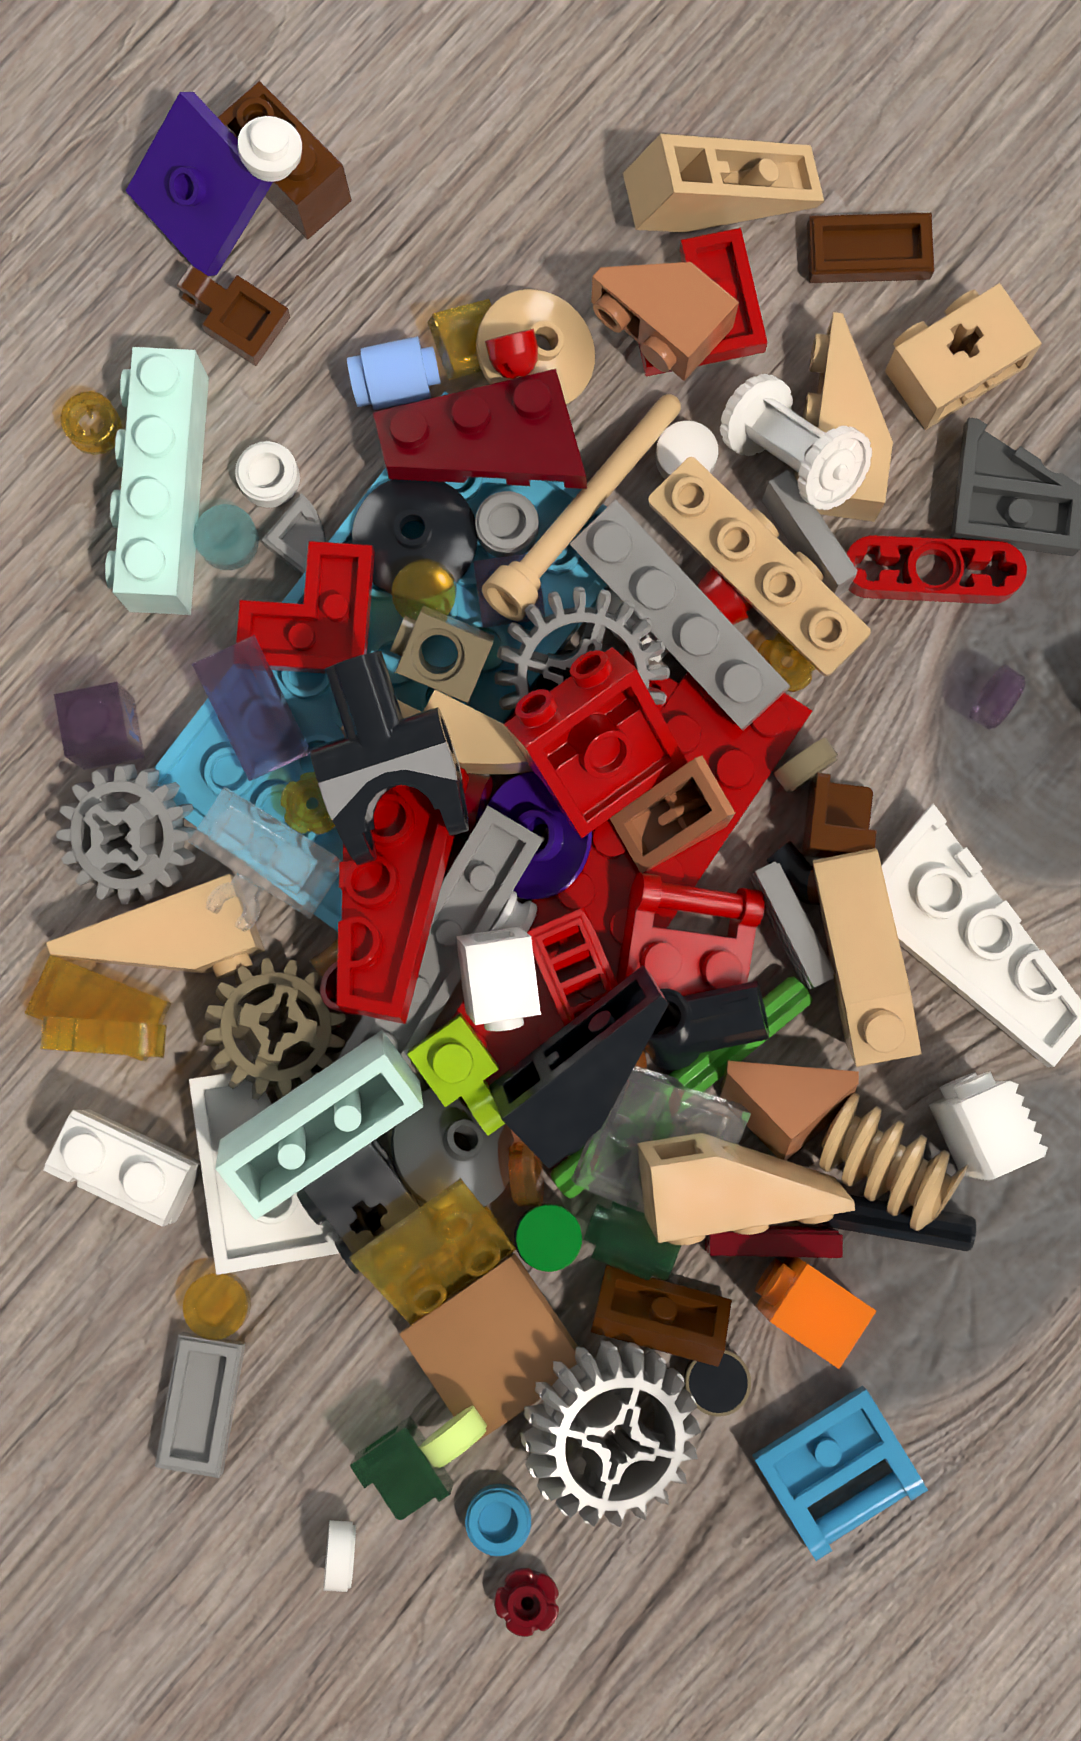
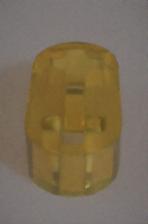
(103, 1036)

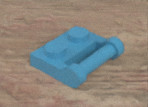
(830, 1453)

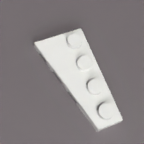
(975, 940)

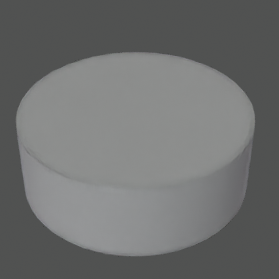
(507, 524)

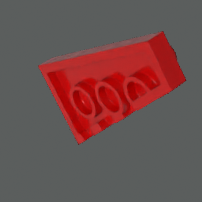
(391, 905)

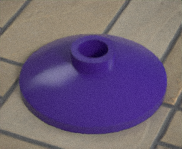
(565, 855)

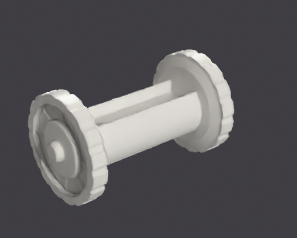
(827, 463)

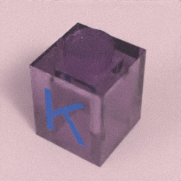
(99, 725)

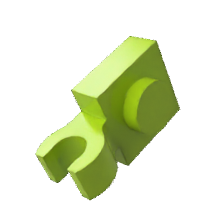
(457, 1066)

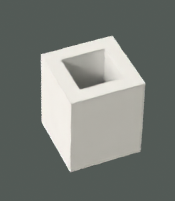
(498, 978)

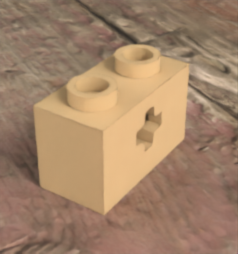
(940, 383)

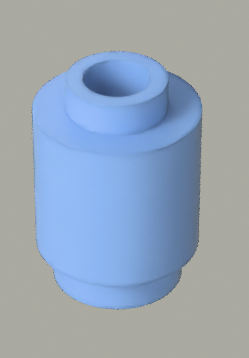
(393, 373)

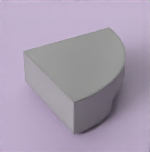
(292, 532)

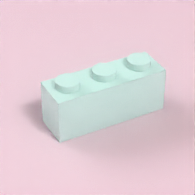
(318, 1125)

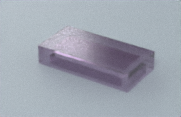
(251, 708)

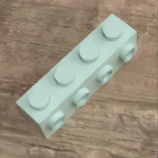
(159, 481)

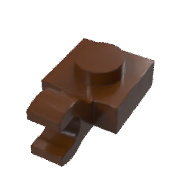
(237, 316)

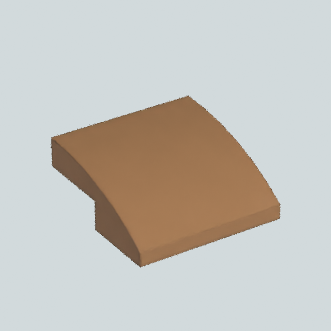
(492, 1344)

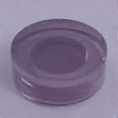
(998, 697)

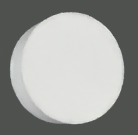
(683, 441)
(267, 474)
(339, 1556)

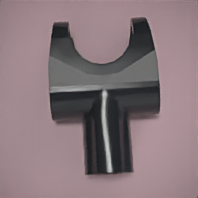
(381, 754)

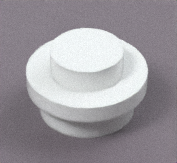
(269, 148)

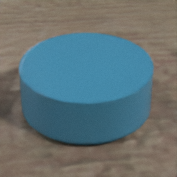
(498, 1519)

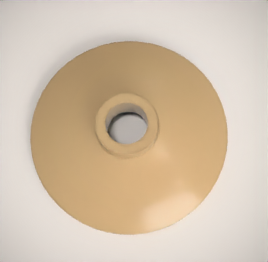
(555, 321)

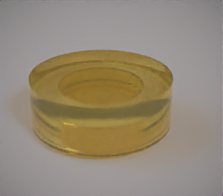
(424, 584)
(216, 1305)

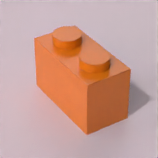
(812, 1308)

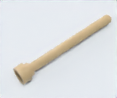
(517, 585)

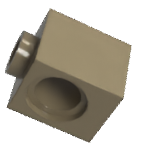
(459, 677)

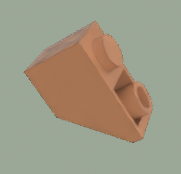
(667, 309)

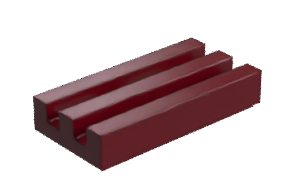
(778, 1242)

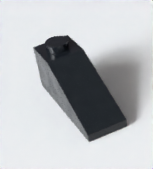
(574, 1077)

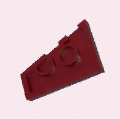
(491, 431)

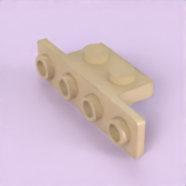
(759, 566)

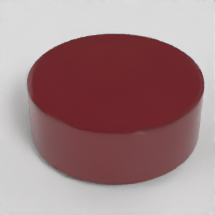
(477, 798)

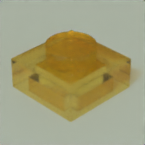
(456, 337)

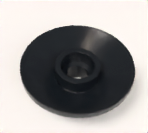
(448, 523)

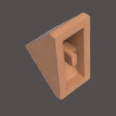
(673, 815)
(787, 1101)

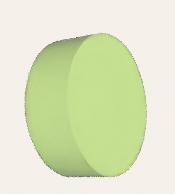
(454, 1437)

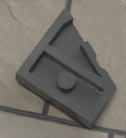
(1013, 497)

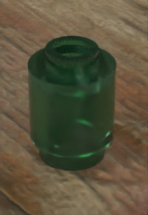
(627, 1242)

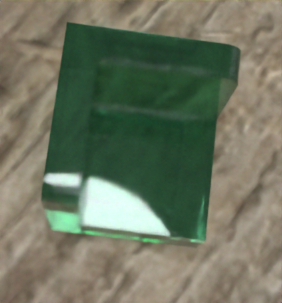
(401, 1470)

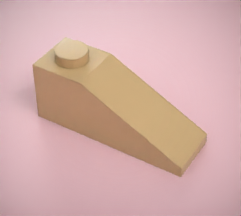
(716, 182)
(169, 935)
(866, 958)

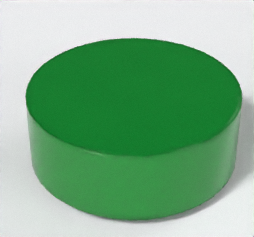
(549, 1237)

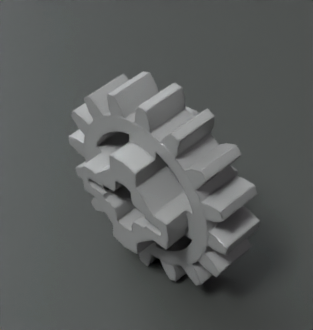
(100, 833)

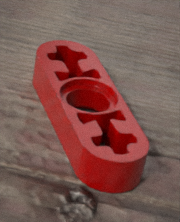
(977, 588)

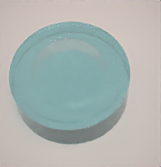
(226, 537)

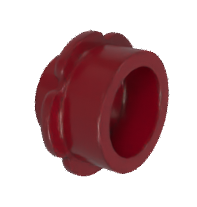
(533, 1584)

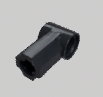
(707, 1023)

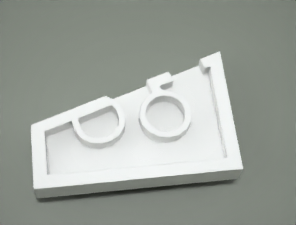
(236, 1237)

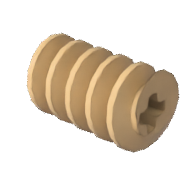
(888, 1164)

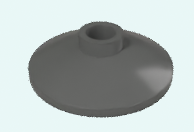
(431, 1161)

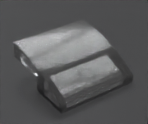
(649, 1110)

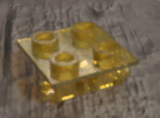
(434, 1252)

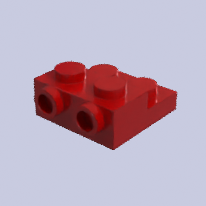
(595, 739)

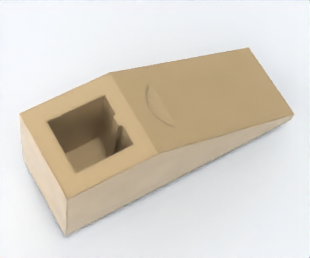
(848, 400)
(715, 1186)

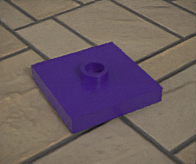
(197, 184)

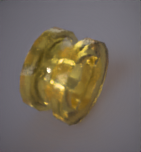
(87, 403)

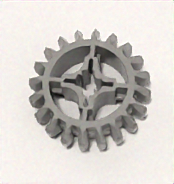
(597, 621)
(632, 1462)

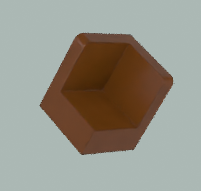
(837, 819)

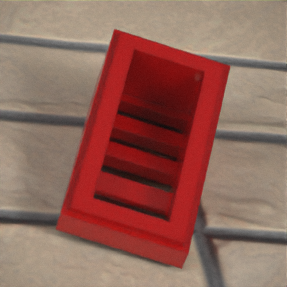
(558, 930)

